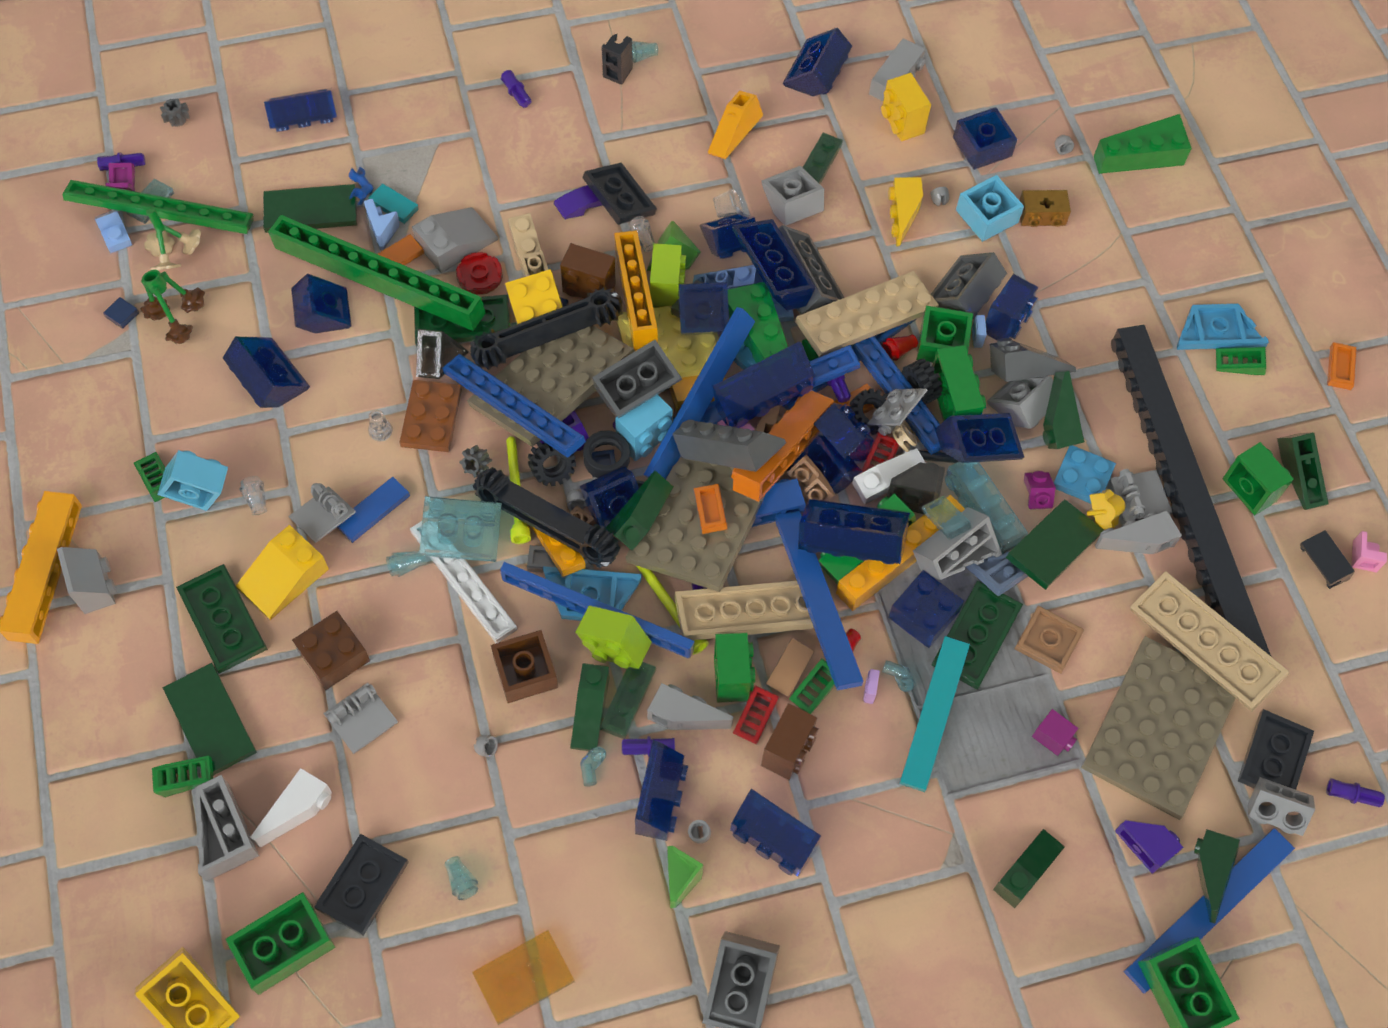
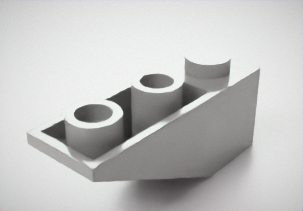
(1146, 536)
(682, 712)

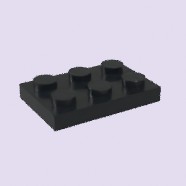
(619, 193)
(1276, 751)
(361, 884)

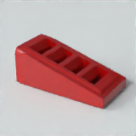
(886, 441)
(763, 694)

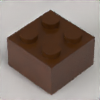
(586, 270)
(331, 650)
(524, 666)
(787, 745)

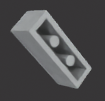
(903, 60)

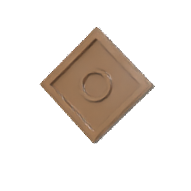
(1049, 639)

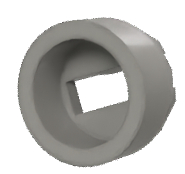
(1064, 144)
(940, 195)
(575, 498)
(491, 747)
(694, 834)

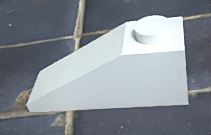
(877, 479)
(296, 805)

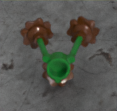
(157, 307)

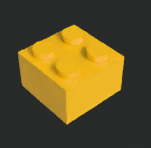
(905, 107)
(533, 295)

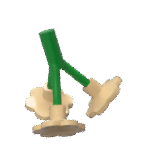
(161, 244)

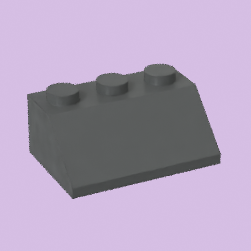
(969, 283)
(636, 379)

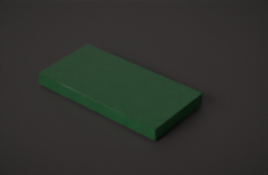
(311, 206)
(496, 318)
(1054, 544)
(221, 618)
(983, 625)
(209, 718)

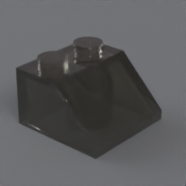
(918, 485)

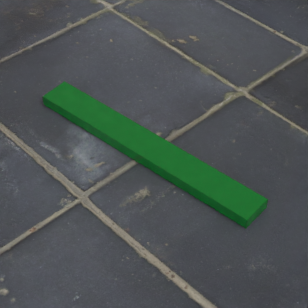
(165, 207)

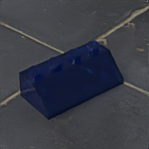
(775, 263)
(764, 386)
(853, 531)

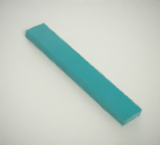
(934, 714)

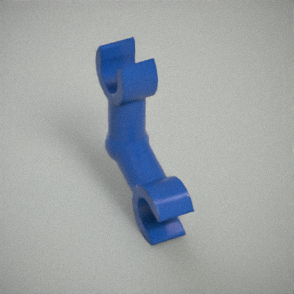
(366, 189)

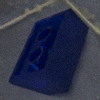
(818, 63)
(301, 109)
(264, 371)
(980, 438)
(660, 792)
(774, 833)

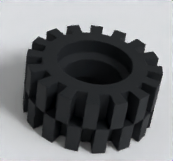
(922, 376)
(863, 398)
(553, 474)

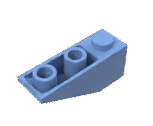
(734, 277)

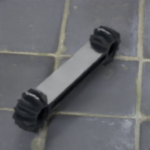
(494, 347)
(591, 541)

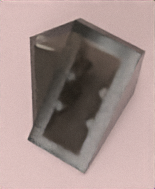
(434, 352)

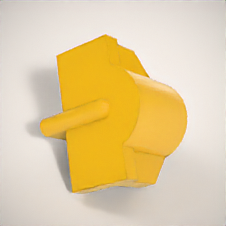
(1106, 508)

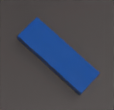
(374, 509)

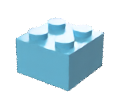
(989, 208)
(645, 426)
(193, 480)

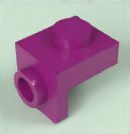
(121, 176)
(1040, 490)

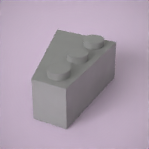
(947, 557)
(222, 832)

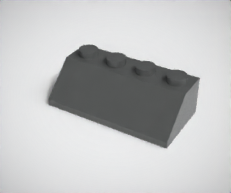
(826, 288)
(726, 445)

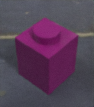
(1056, 733)

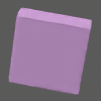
(871, 686)

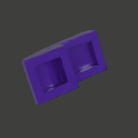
(576, 202)

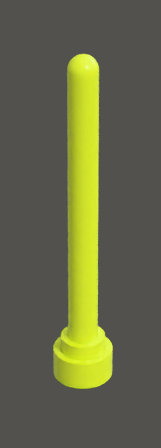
(520, 532)
(699, 645)

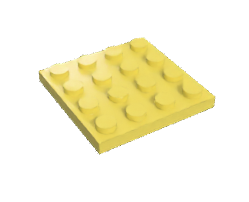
(685, 352)

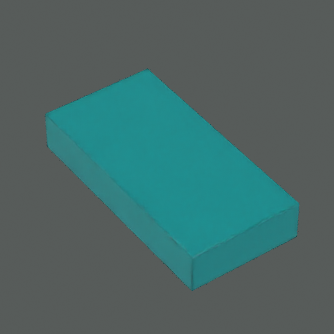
(392, 201)

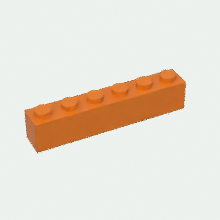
(798, 431)

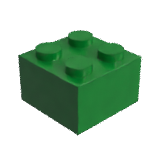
(941, 330)
(1257, 478)
(733, 667)

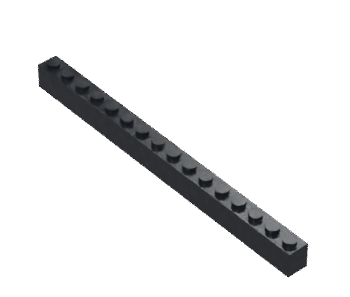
(1184, 482)

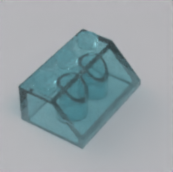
(460, 529)

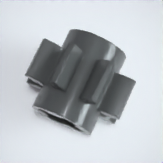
(175, 112)
(475, 460)

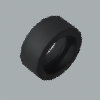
(605, 438)

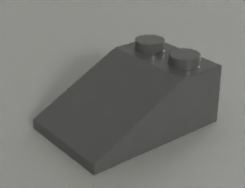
(1018, 361)
(740, 982)

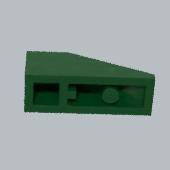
(1062, 418)
(1302, 460)
(640, 511)
(589, 706)
(1215, 865)
(1028, 868)

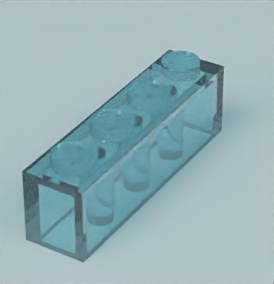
(979, 493)

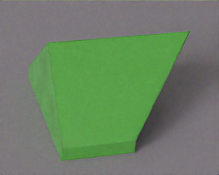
(675, 236)
(683, 874)

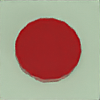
(479, 273)

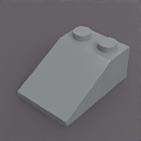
(452, 236)

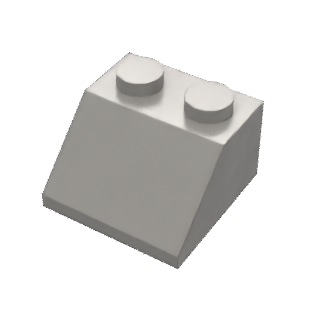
(794, 195)
(1024, 400)
(87, 578)

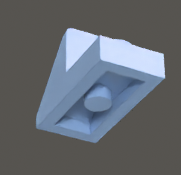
(382, 225)
(113, 231)

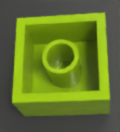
(666, 274)
(613, 637)

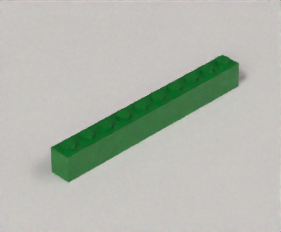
(377, 272)

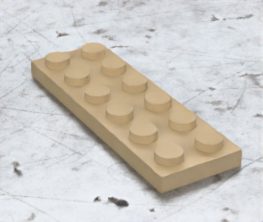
(865, 313)
(742, 610)
(1209, 641)

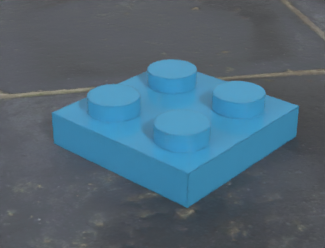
(1083, 474)

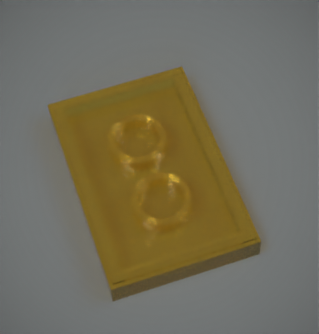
(523, 977)

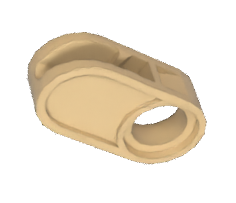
(904, 436)

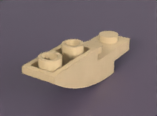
(527, 245)

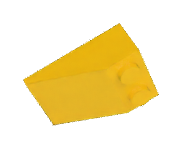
(282, 572)
(185, 996)

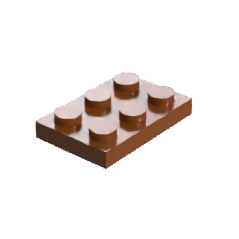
(430, 416)

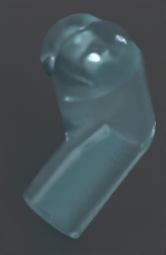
(902, 675)
(590, 763)

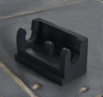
(617, 59)
(1328, 559)

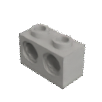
(1283, 801)

